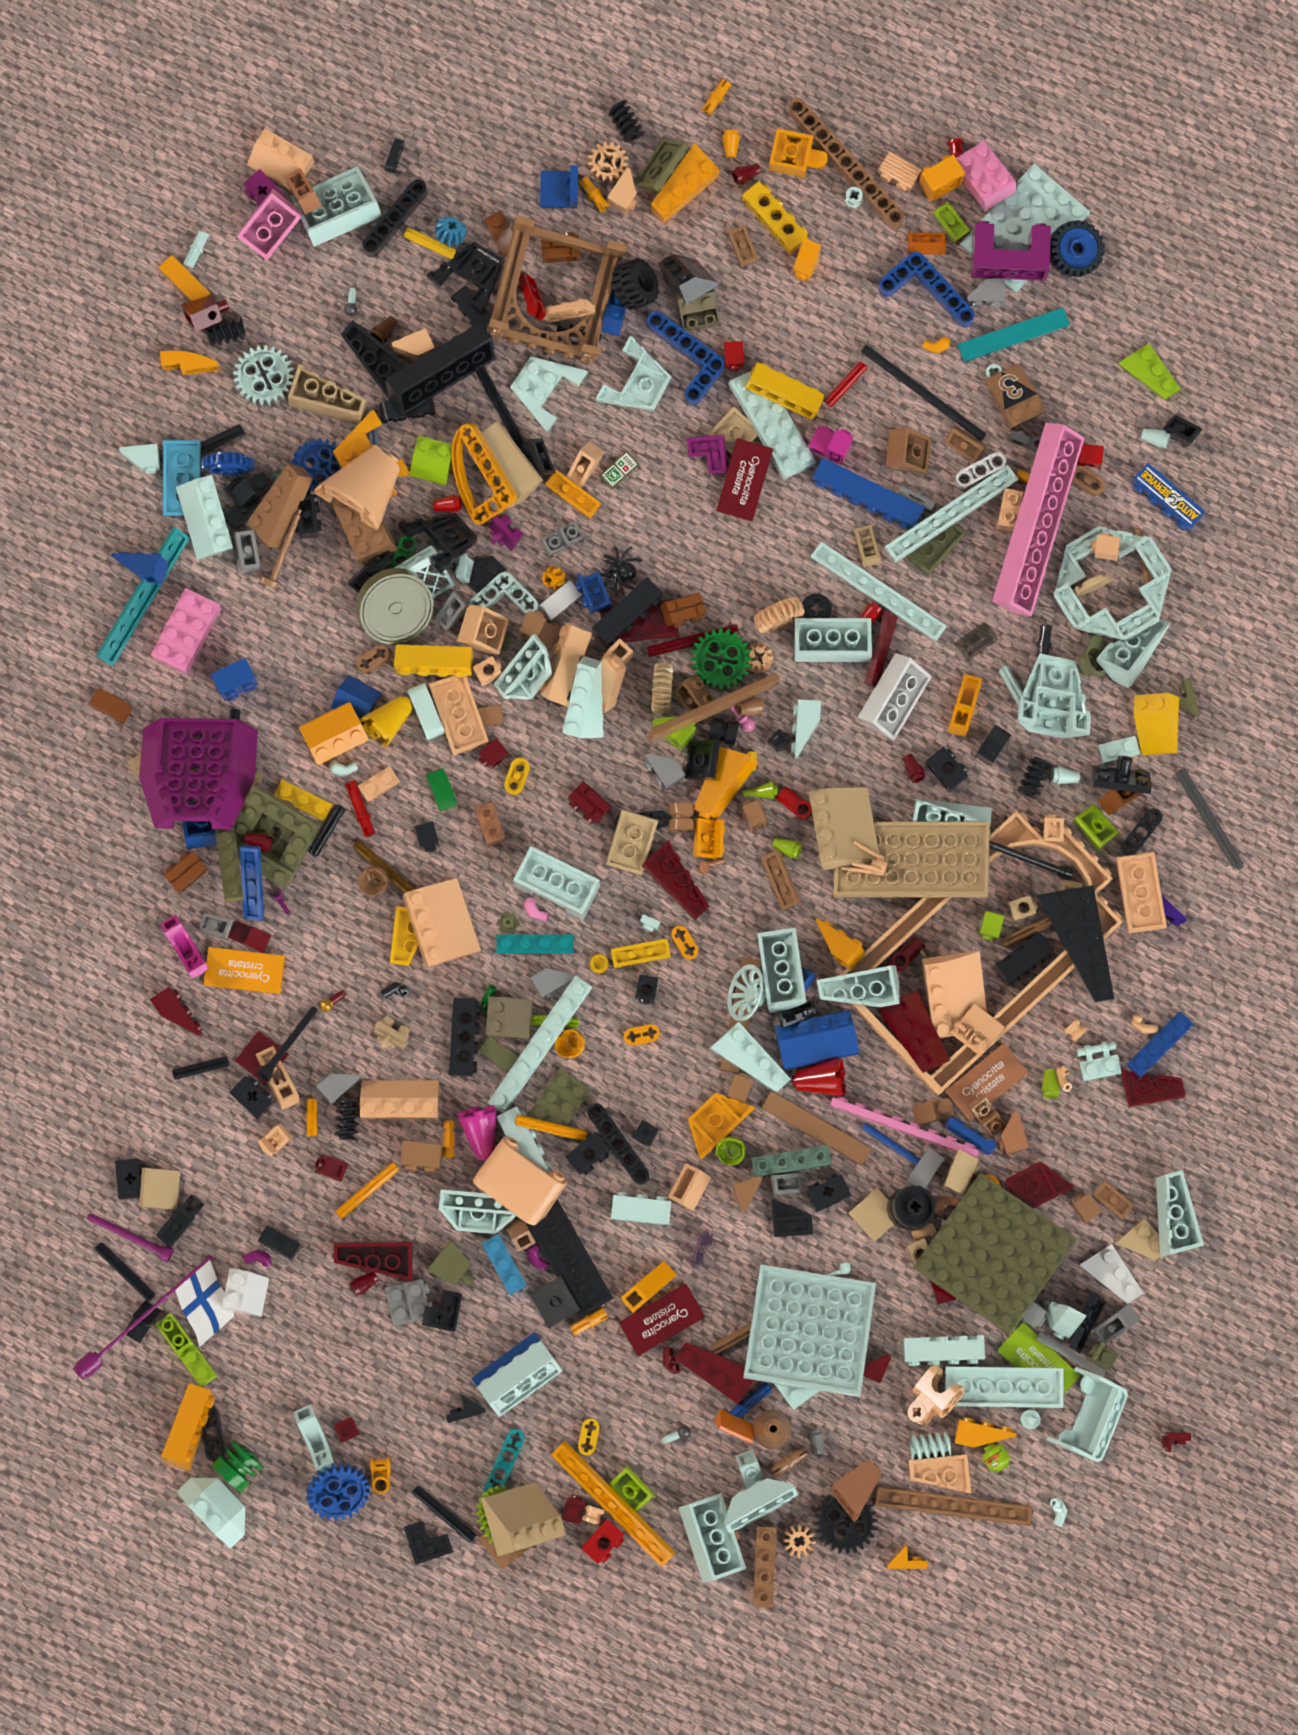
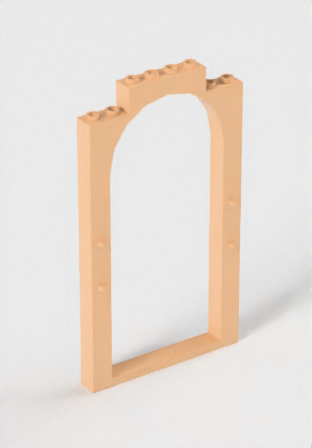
(1014, 834)

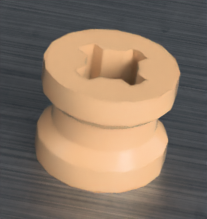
(1075, 1030)
(593, 1515)

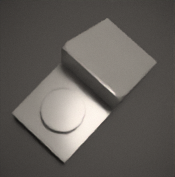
(451, 611)
(215, 926)

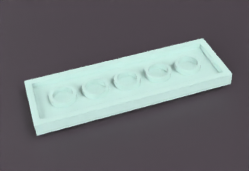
(774, 429)
(1007, 1386)

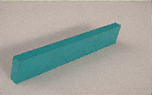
(1013, 335)

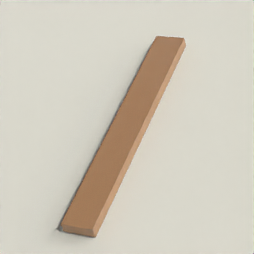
(712, 707)
(953, 1506)

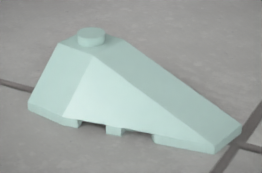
(1126, 659)
(870, 987)

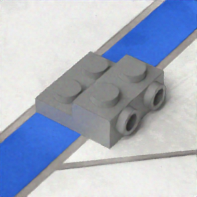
(408, 1301)

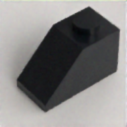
(993, 745)

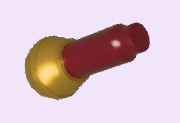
(327, 1004)

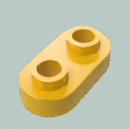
(517, 777)

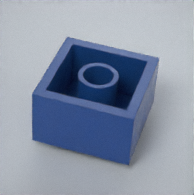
(235, 680)

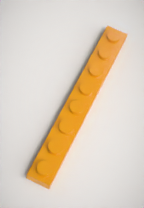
(613, 1503)

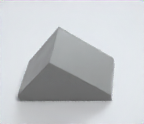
(786, 1184)

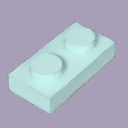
(1111, 750)

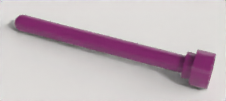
(162, 1252)

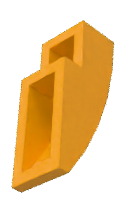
(188, 362)
(964, 705)

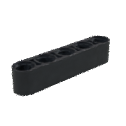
(395, 210)
(616, 1134)

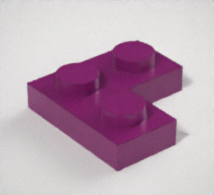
(711, 446)

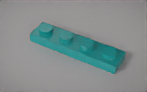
(534, 943)

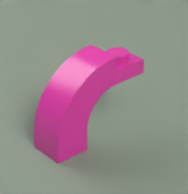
(184, 946)

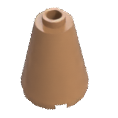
(762, 1432)

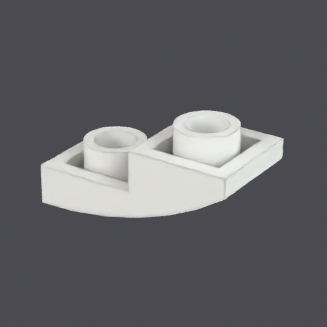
(560, 600)

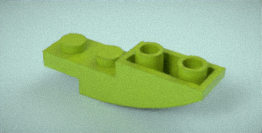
(186, 1350)

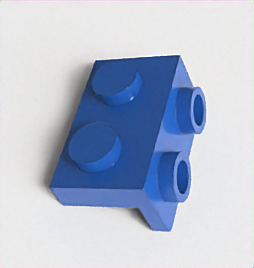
(593, 591)

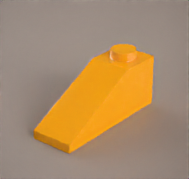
(807, 260)

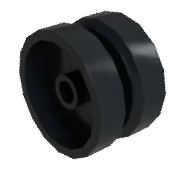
(922, 1207)

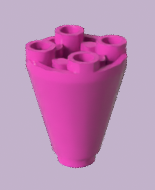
(479, 1129)

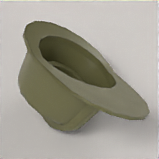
(1088, 659)

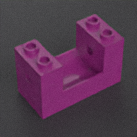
(1010, 264)

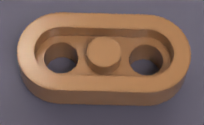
(1087, 480)

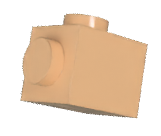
(1106, 546)

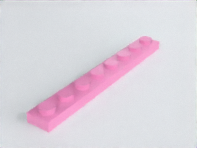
(896, 1123)

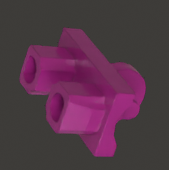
(503, 534)

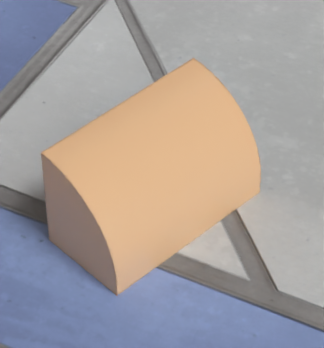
(689, 1187)

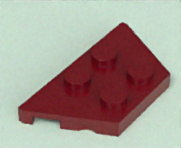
(1037, 1185)

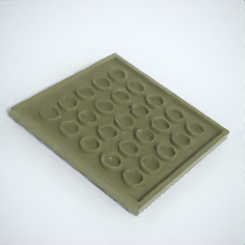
(995, 1254)

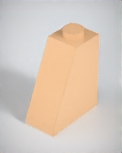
(612, 677)

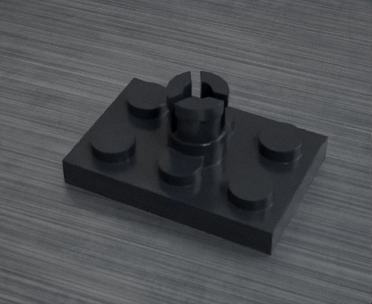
(1122, 777)

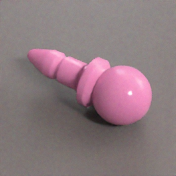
(746, 723)

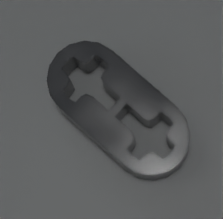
(394, 155)

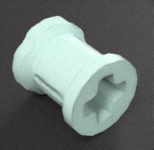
(855, 191)

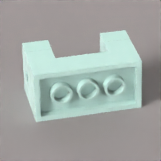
(557, 882)

